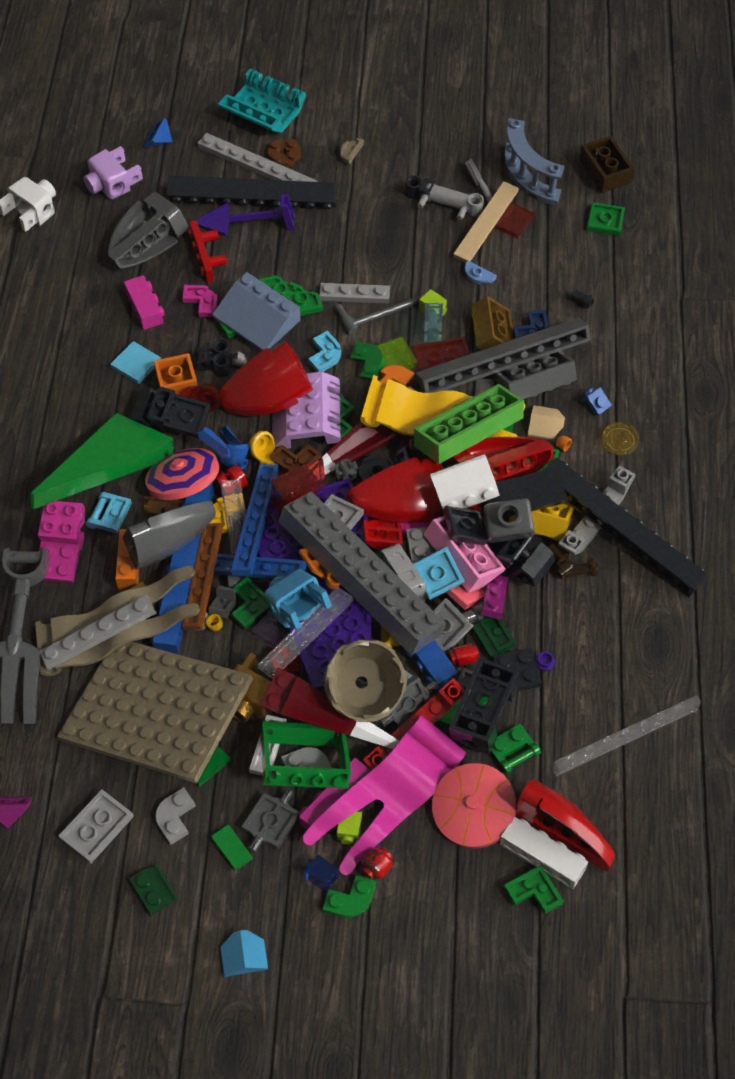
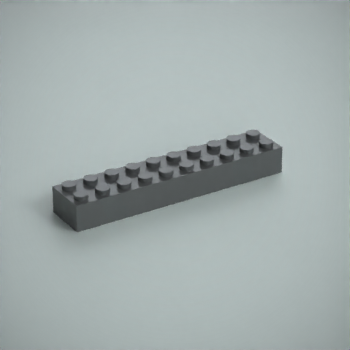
(361, 572)

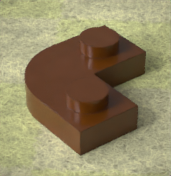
(289, 461)

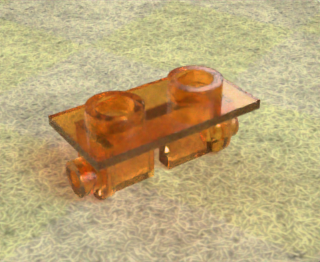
(155, 505)

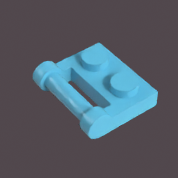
(114, 514)

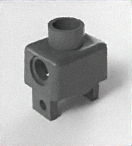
(499, 530)

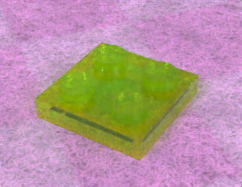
(398, 353)

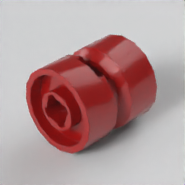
(232, 473)

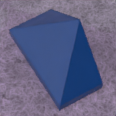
(159, 134)

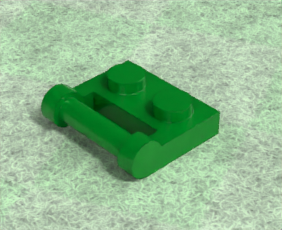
(510, 743)

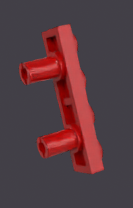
(206, 261)

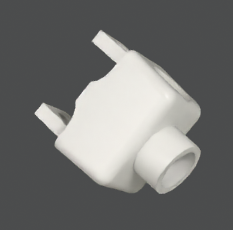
(30, 200)

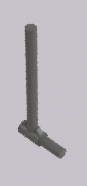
(353, 324)

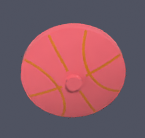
(474, 805)

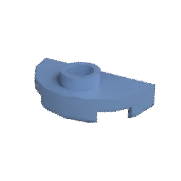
(478, 274)

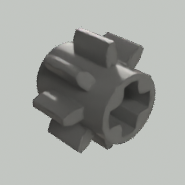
(346, 470)

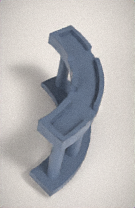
(519, 155)

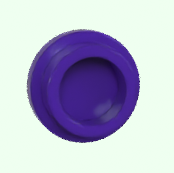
(545, 661)

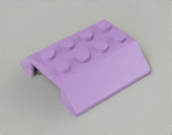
(313, 415)

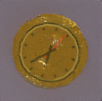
(620, 438)

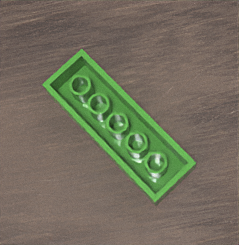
(468, 423)

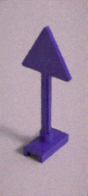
(220, 217)

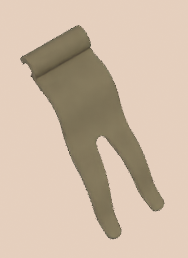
(66, 625)

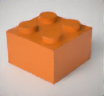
(175, 372)

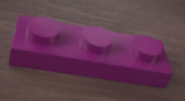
(495, 597)

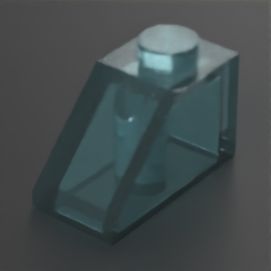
(433, 322)

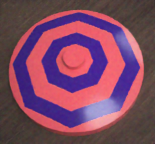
(182, 474)

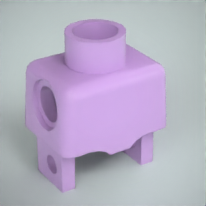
(109, 175)

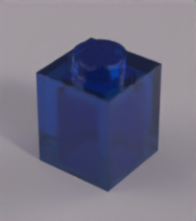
(321, 873)

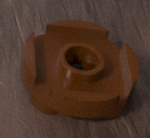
(292, 150)

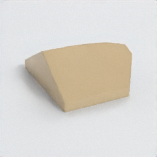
(545, 422)

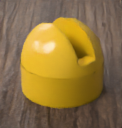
(214, 622)

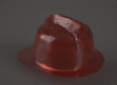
(205, 393)

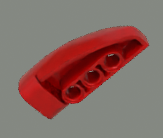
(266, 383)
(400, 493)

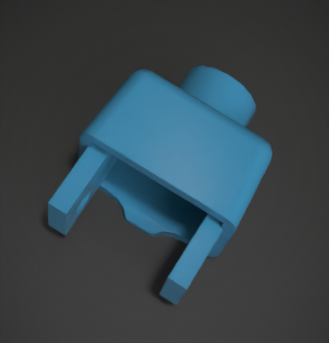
(295, 597)

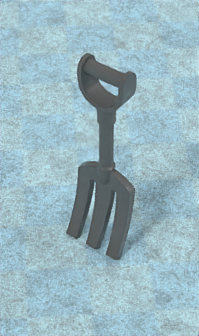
(15, 650)

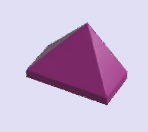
(12, 808)

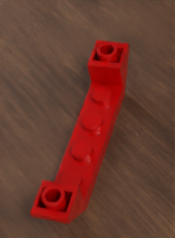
(432, 711)

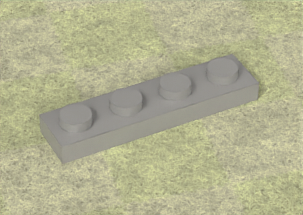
(354, 293)

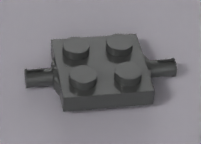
(412, 700)
(271, 820)

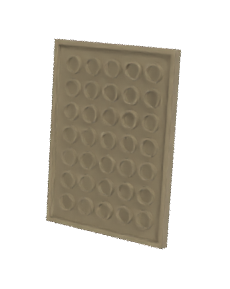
(156, 710)

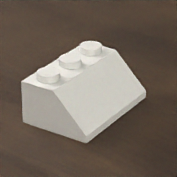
(465, 483)

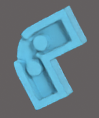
(329, 352)

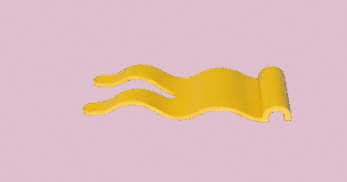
(407, 409)

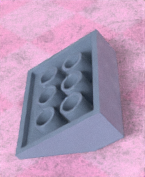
(257, 312)

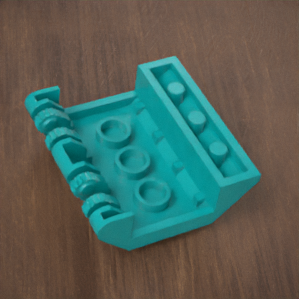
(265, 104)

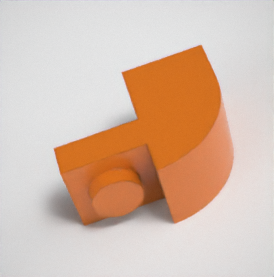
(397, 374)

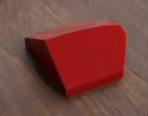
(382, 533)

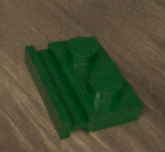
(493, 636)
(153, 889)

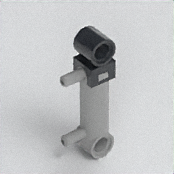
(429, 191)

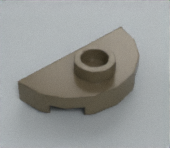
(350, 149)

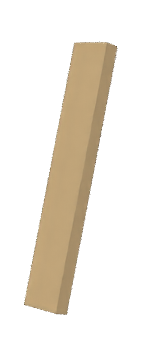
(485, 222)

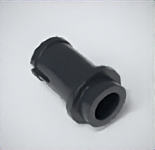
(584, 299)

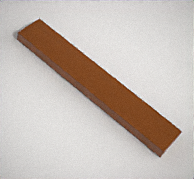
(203, 575)

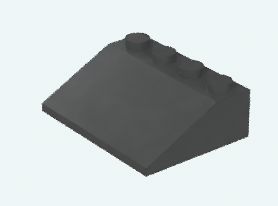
(538, 375)

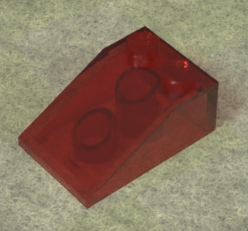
(298, 483)

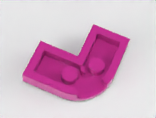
(201, 294)

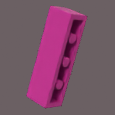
(326, 798)

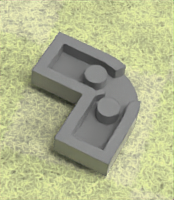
(306, 758)
(169, 813)

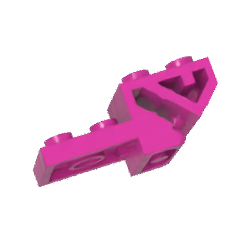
(62, 536)

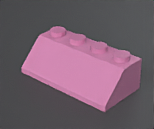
(475, 561)

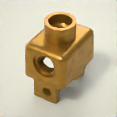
(252, 699)

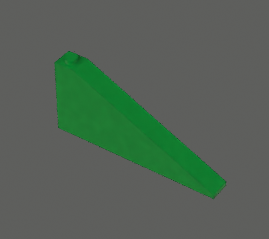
(110, 453)

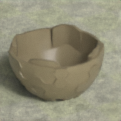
(383, 675)

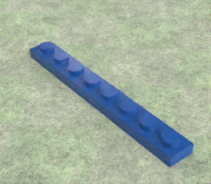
(254, 521)

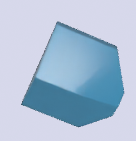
(243, 954)

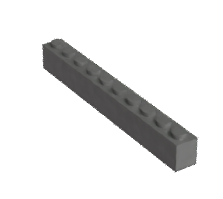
(503, 356)

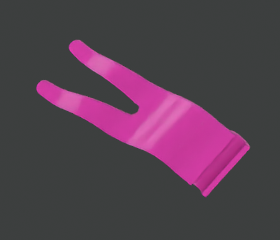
(401, 783)

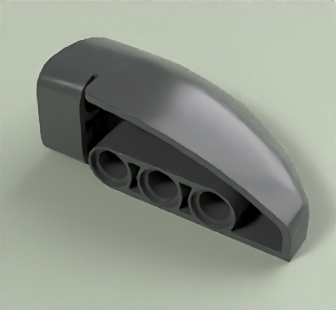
(146, 231)
(166, 533)

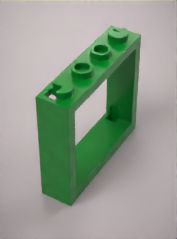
(304, 776)

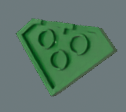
(307, 301)

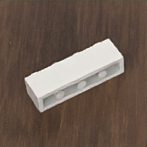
(541, 850)

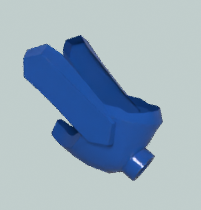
(228, 454)

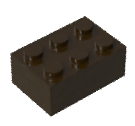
(606, 164)

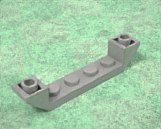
(582, 535)

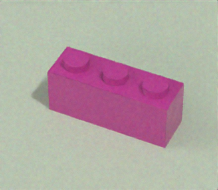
(144, 302)

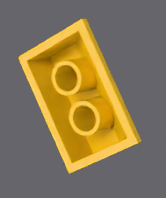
(551, 521)

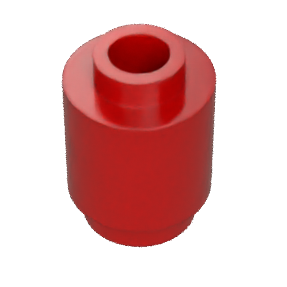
(463, 655)

